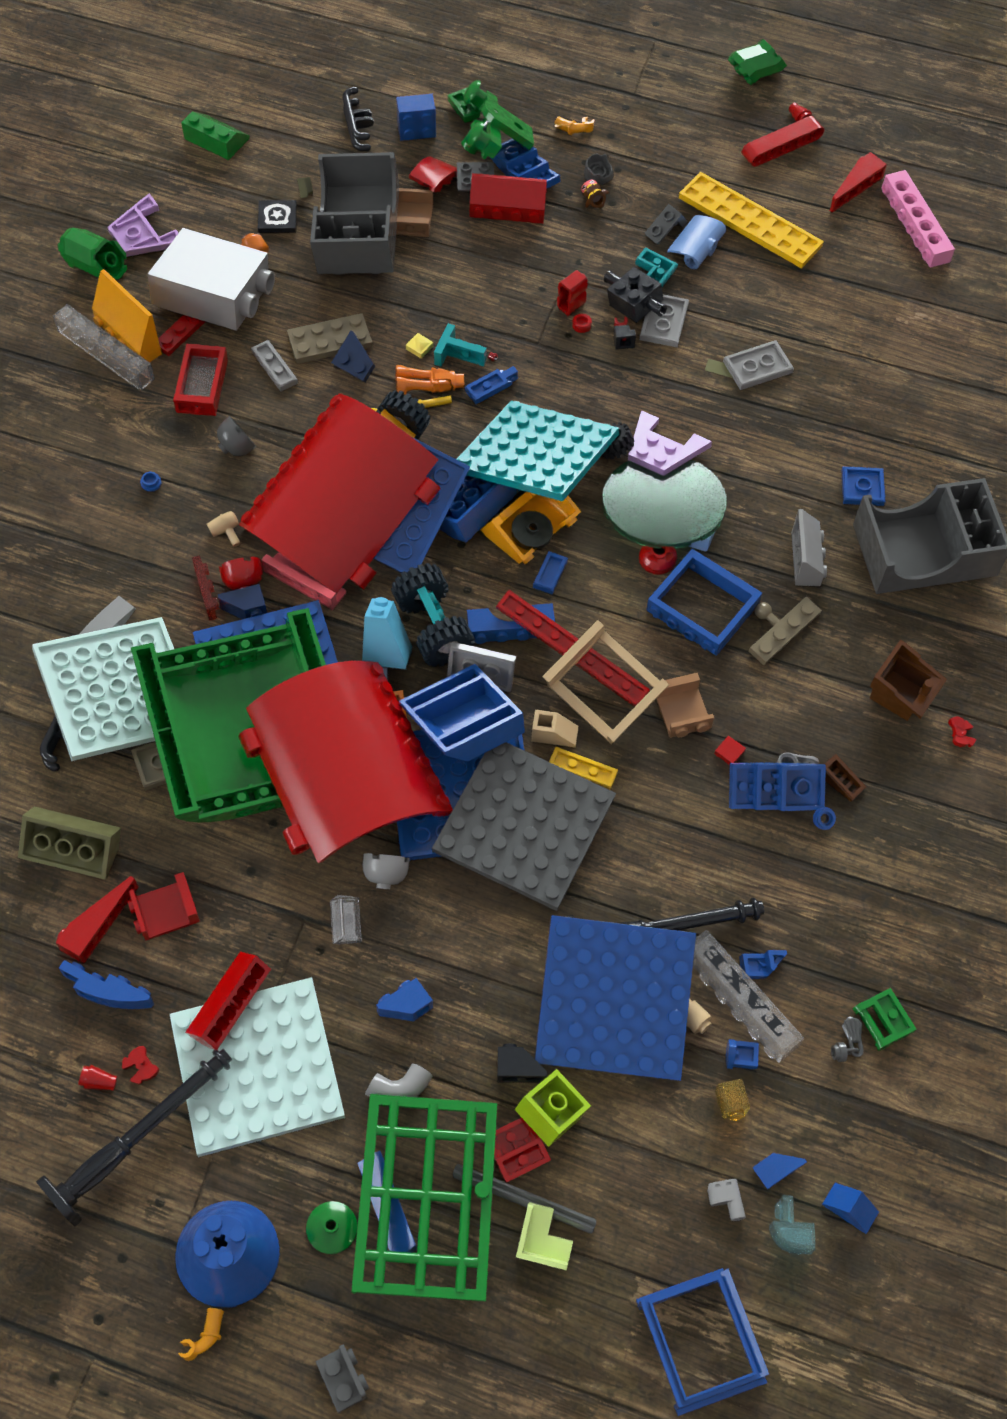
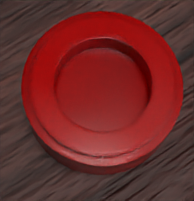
(582, 323)

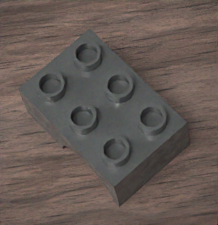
(356, 214)
(934, 542)

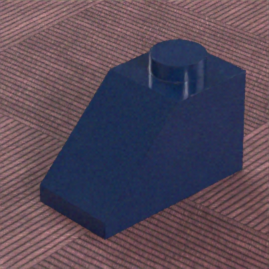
(243, 602)

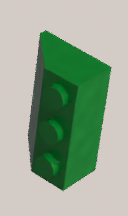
(213, 135)

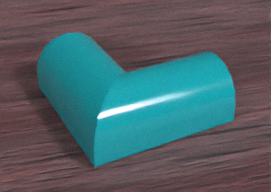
(658, 266)

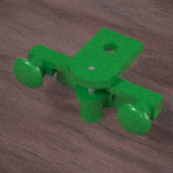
(486, 134)

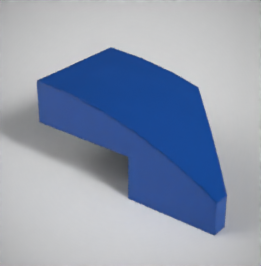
(761, 965)
(776, 1168)

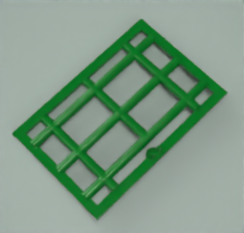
(482, 1190)

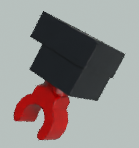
(623, 336)

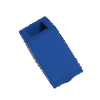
(406, 1003)

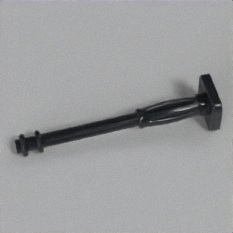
(737, 912)
(110, 1156)

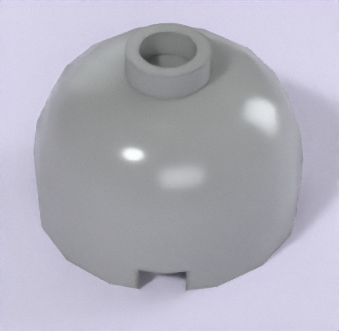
(385, 869)

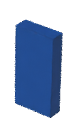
(550, 572)

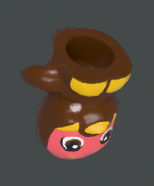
(593, 193)

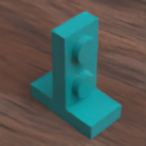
(458, 349)

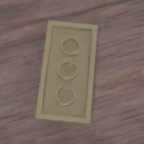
(326, 337)

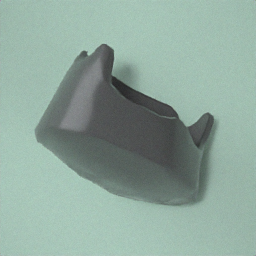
(598, 169)

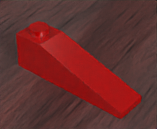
(864, 174)
(89, 928)

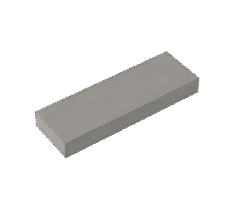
(274, 365)

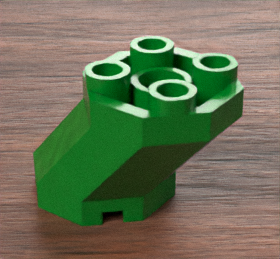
(756, 61)
(92, 253)

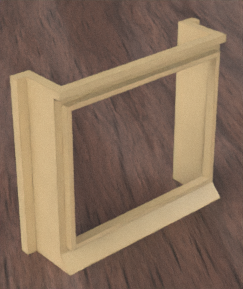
(574, 654)

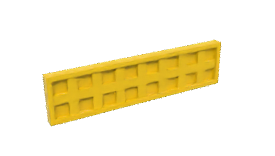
(751, 220)

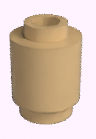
(698, 1018)

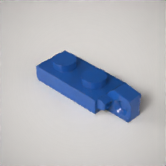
(491, 384)

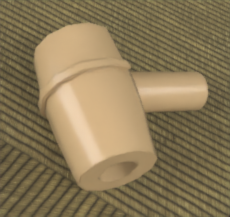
(225, 524)

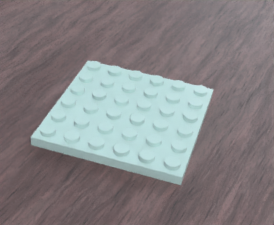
(98, 687)
(277, 1072)

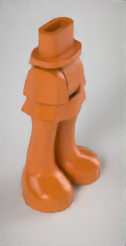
(437, 379)

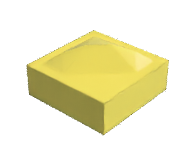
(419, 345)

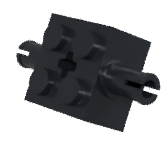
(635, 294)

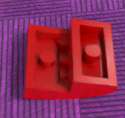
(518, 1150)

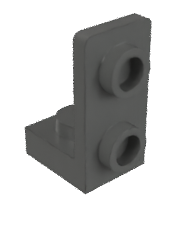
(664, 223)

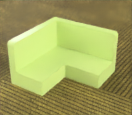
(537, 1244)

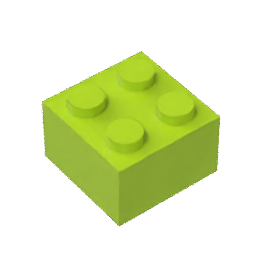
(552, 1107)

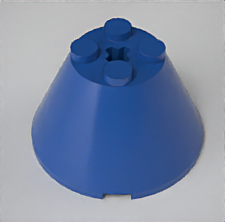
(227, 1254)

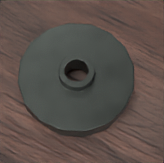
(530, 538)

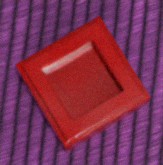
(730, 750)

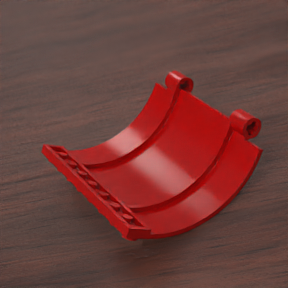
(342, 493)
(341, 756)

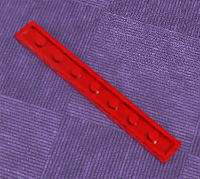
(562, 641)

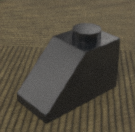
(518, 1066)

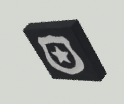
(277, 216)

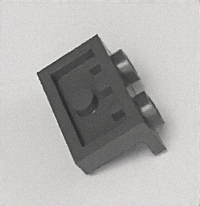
(341, 1378)

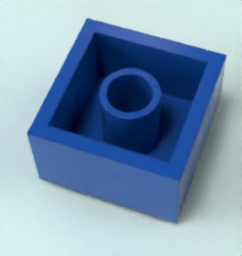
(416, 117)

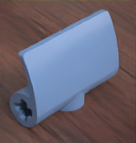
(698, 240)

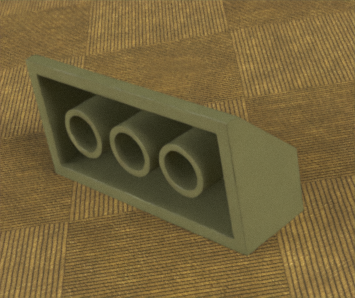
(68, 842)

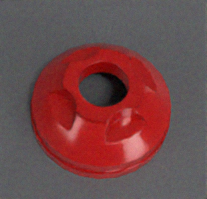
(657, 563)

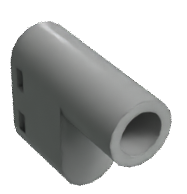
(727, 1193)

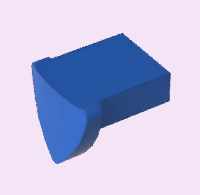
(742, 1054)

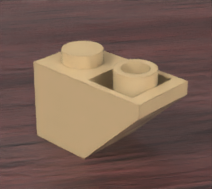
(553, 729)

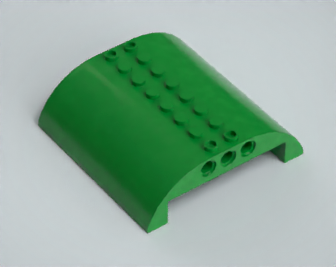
(199, 709)

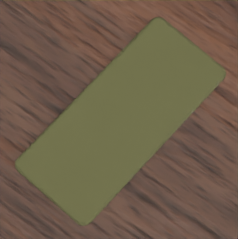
(717, 367)

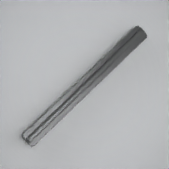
(523, 1198)

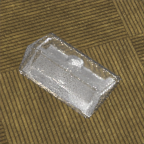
(345, 919)

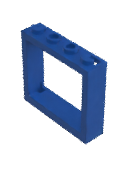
(719, 577)

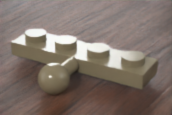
(782, 630)

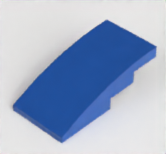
(519, 161)
(777, 786)

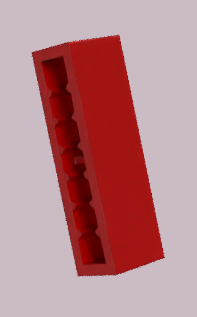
(228, 1000)

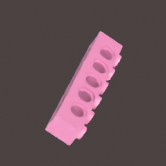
(917, 218)

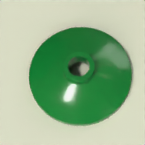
(333, 1240)

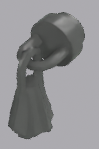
(852, 1029)

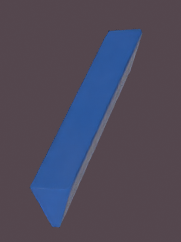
(399, 1234)

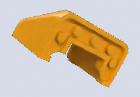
(499, 528)

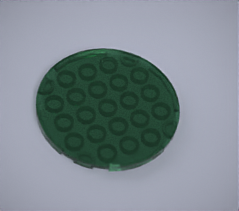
(667, 508)

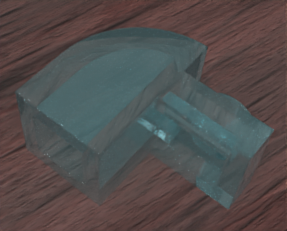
(791, 1235)

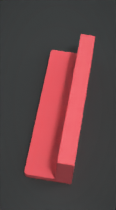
(295, 577)

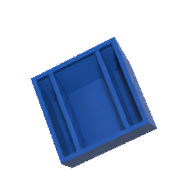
(465, 714)

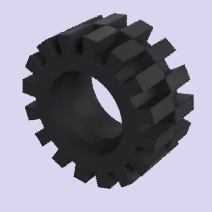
(621, 444)

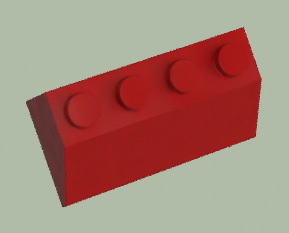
(508, 198)

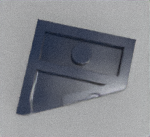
(354, 358)

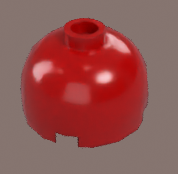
(241, 573)

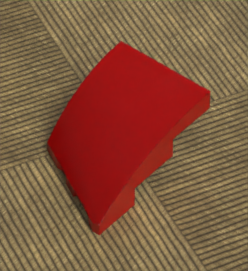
(433, 173)

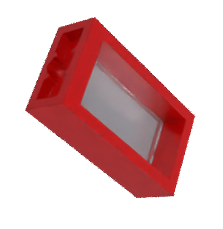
(200, 379)

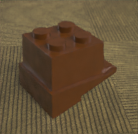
(906, 683)

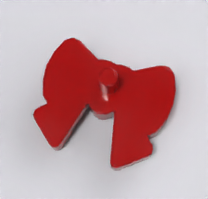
(959, 731)
(146, 1069)

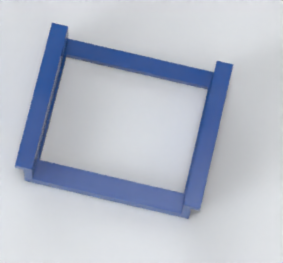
(743, 1327)

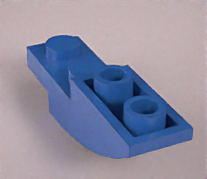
(112, 992)

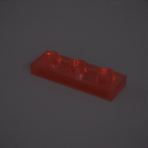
(206, 587)

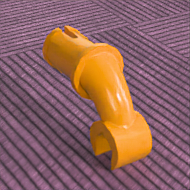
(572, 127)
(208, 1336)

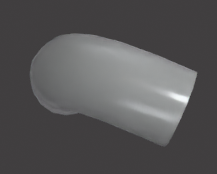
(409, 1086)

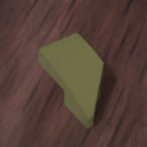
(305, 186)

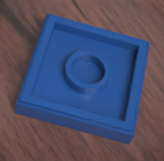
(863, 481)

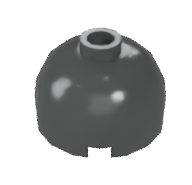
(233, 438)

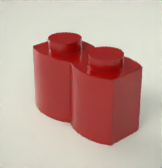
(572, 292)

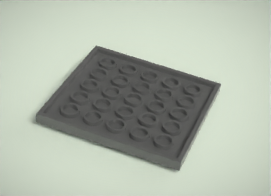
(524, 823)

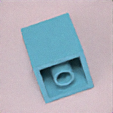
(385, 635)

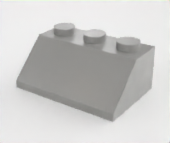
(808, 550)

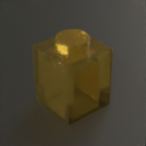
(732, 1099)

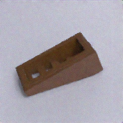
(836, 783)

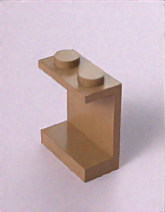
(414, 212)
(683, 707)

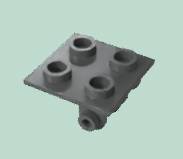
(465, 171)

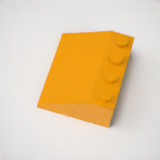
(125, 318)

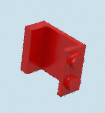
(164, 909)

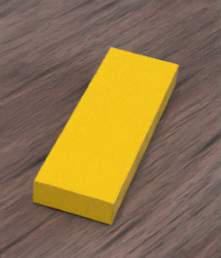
(584, 767)

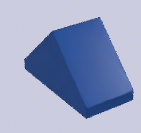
(851, 1206)

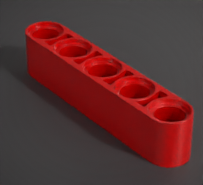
(782, 141)

